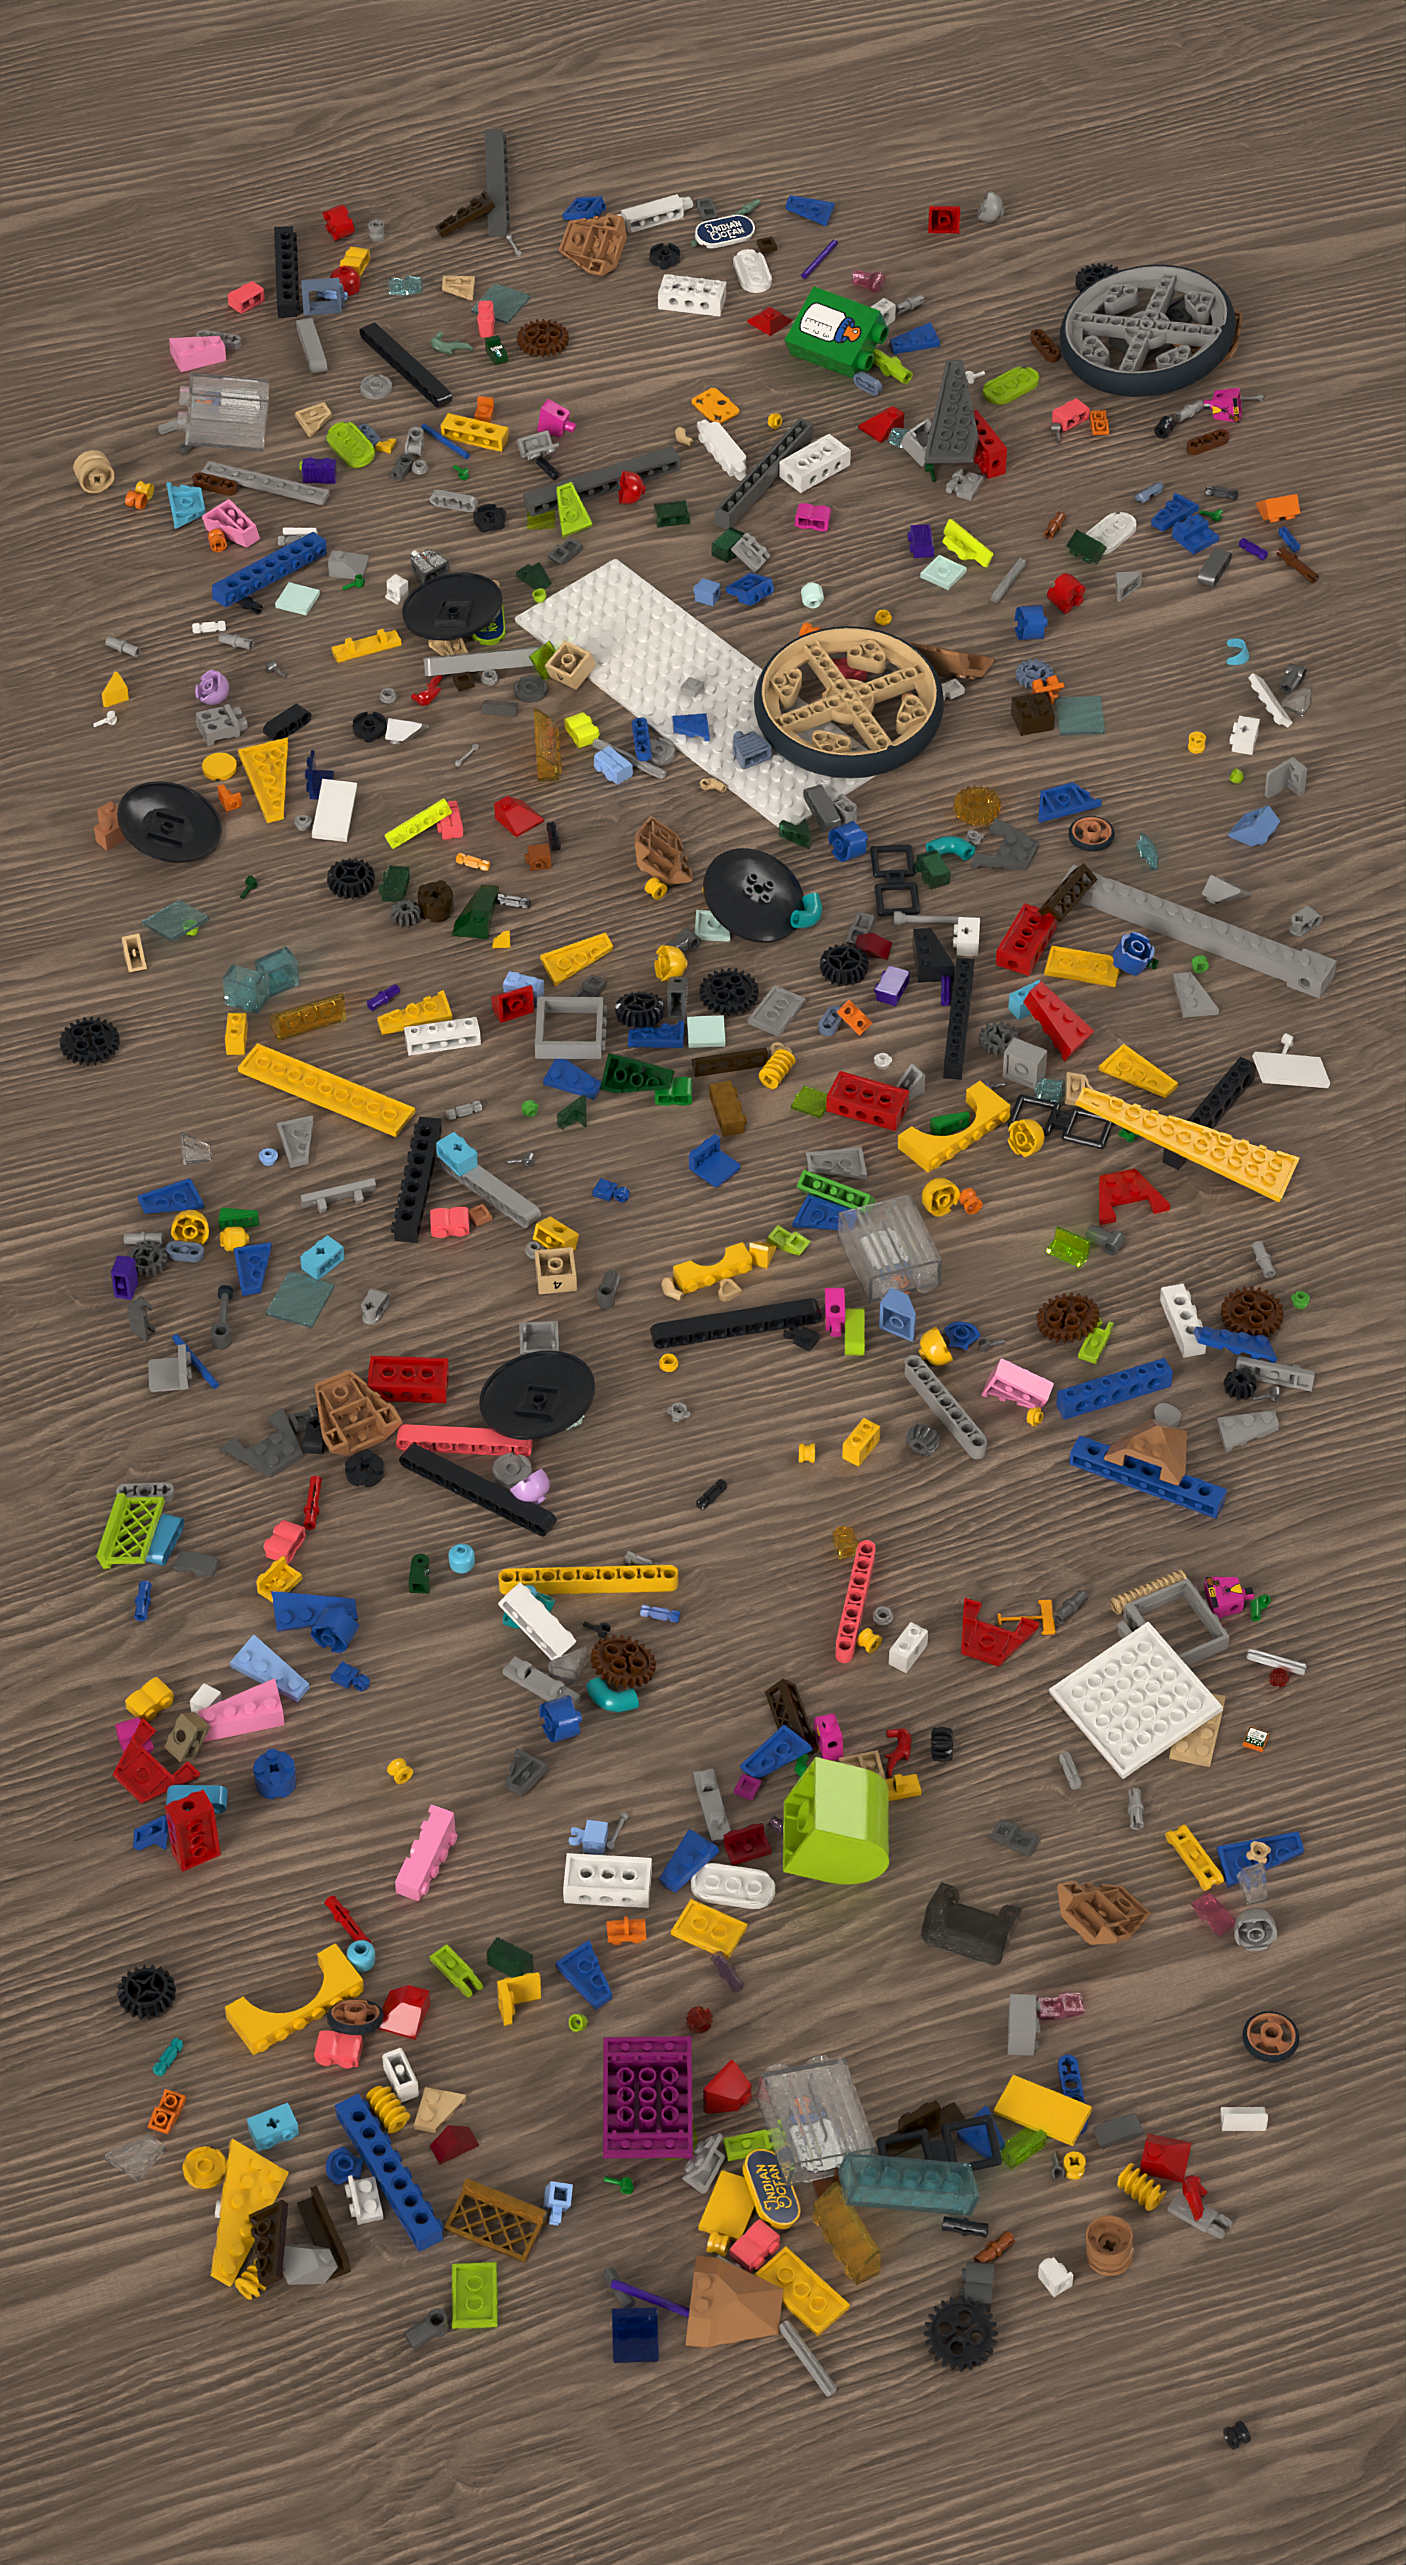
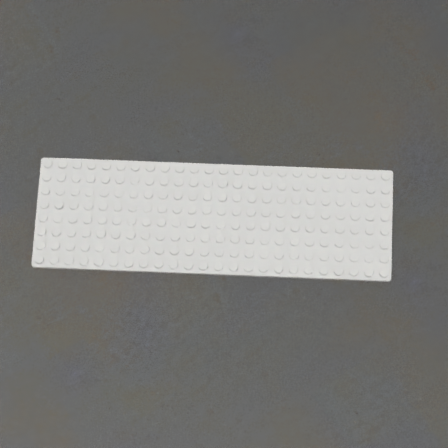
(645, 655)

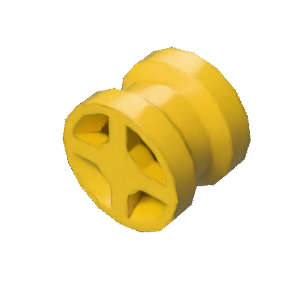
(147, 489)
(1196, 742)
(655, 888)
(807, 1453)
(869, 1640)
(400, 1771)
(1074, 2171)
(718, 2243)

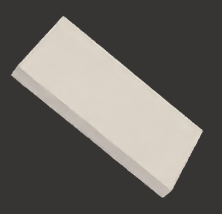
(334, 810)
(1291, 1069)

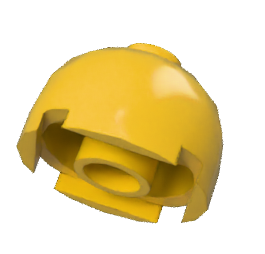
(670, 962)
(1025, 1137)
(940, 1196)
(190, 1227)
(934, 1348)

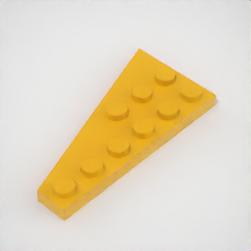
(267, 774)
(248, 2187)

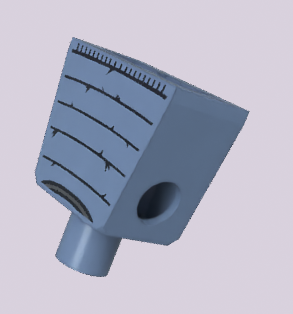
(750, 749)

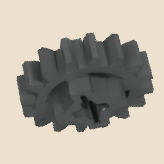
(997, 1037)
(148, 1258)

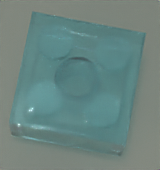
(279, 970)
(245, 989)

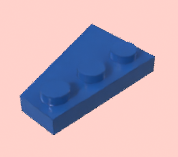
(811, 209)
(916, 339)
(170, 1198)
(252, 1266)
(775, 1752)
(687, 1860)
(585, 1975)

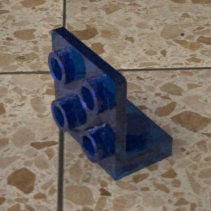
(315, 776)
(635, 2335)

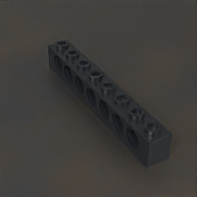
(286, 272)
(958, 1019)
(1217, 1103)
(417, 1180)

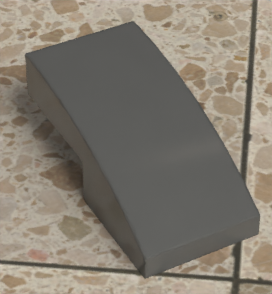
(706, 209)
(566, 552)
(862, 925)
(591, 987)
(300, 1419)
(201, 1564)
(1015, 1839)
(1118, 2129)

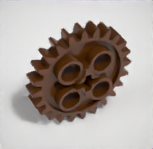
(543, 338)
(1252, 1312)
(1068, 1317)
(623, 1661)

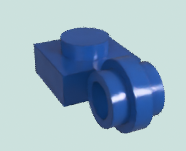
(606, 1190)
(346, 1675)

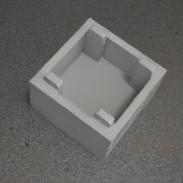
(916, 441)
(1024, 1063)
(538, 1336)
(1023, 2024)

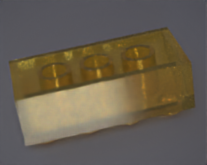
(546, 747)
(308, 1016)
(847, 2235)

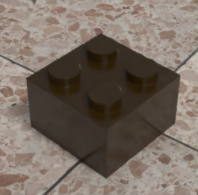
(1032, 713)

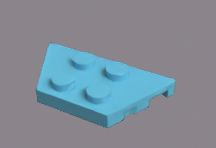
(185, 503)

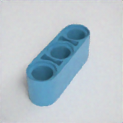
(165, 1538)
(215, 1793)

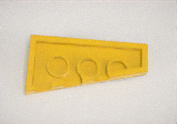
(569, 960)
(428, 1011)
(1136, 1070)

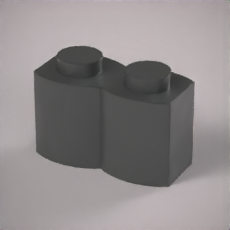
(978, 2283)

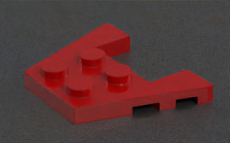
(1126, 1188)
(988, 1641)
(143, 1773)

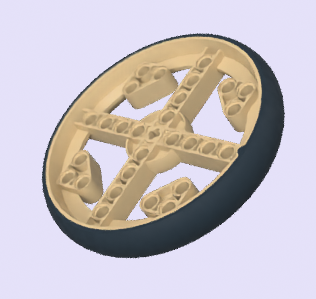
(848, 702)

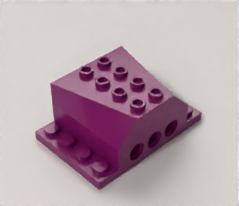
(647, 2097)

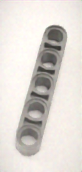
(311, 345)

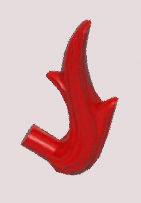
(426, 697)
(902, 1750)
(1193, 2193)

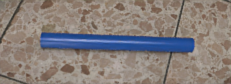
(445, 441)
(197, 1363)

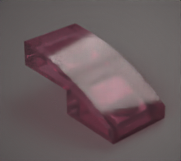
(1213, 1911)
(1060, 2007)

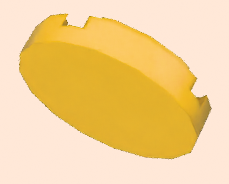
(219, 766)
(204, 2167)

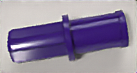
(382, 997)

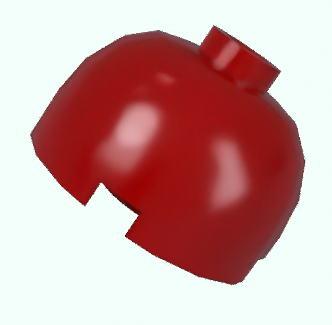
(349, 278)
(631, 488)

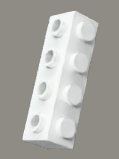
(442, 1036)
(537, 1622)

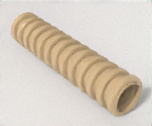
(1118, 1603)

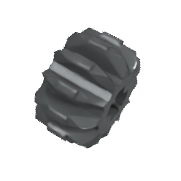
(405, 913)
(922, 1439)

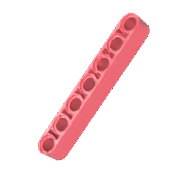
(460, 1440)
(855, 1601)

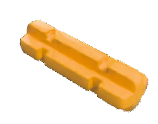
(472, 862)

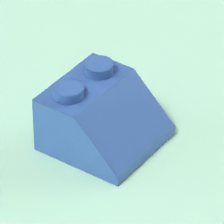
(1255, 826)
(898, 1315)

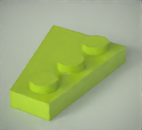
(571, 510)

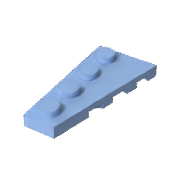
(263, 1664)

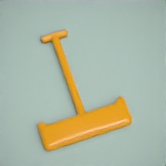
(1047, 1617)

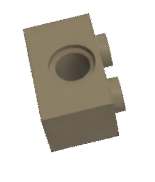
(187, 1736)

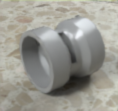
(376, 230)

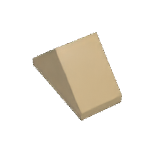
(133, 952)

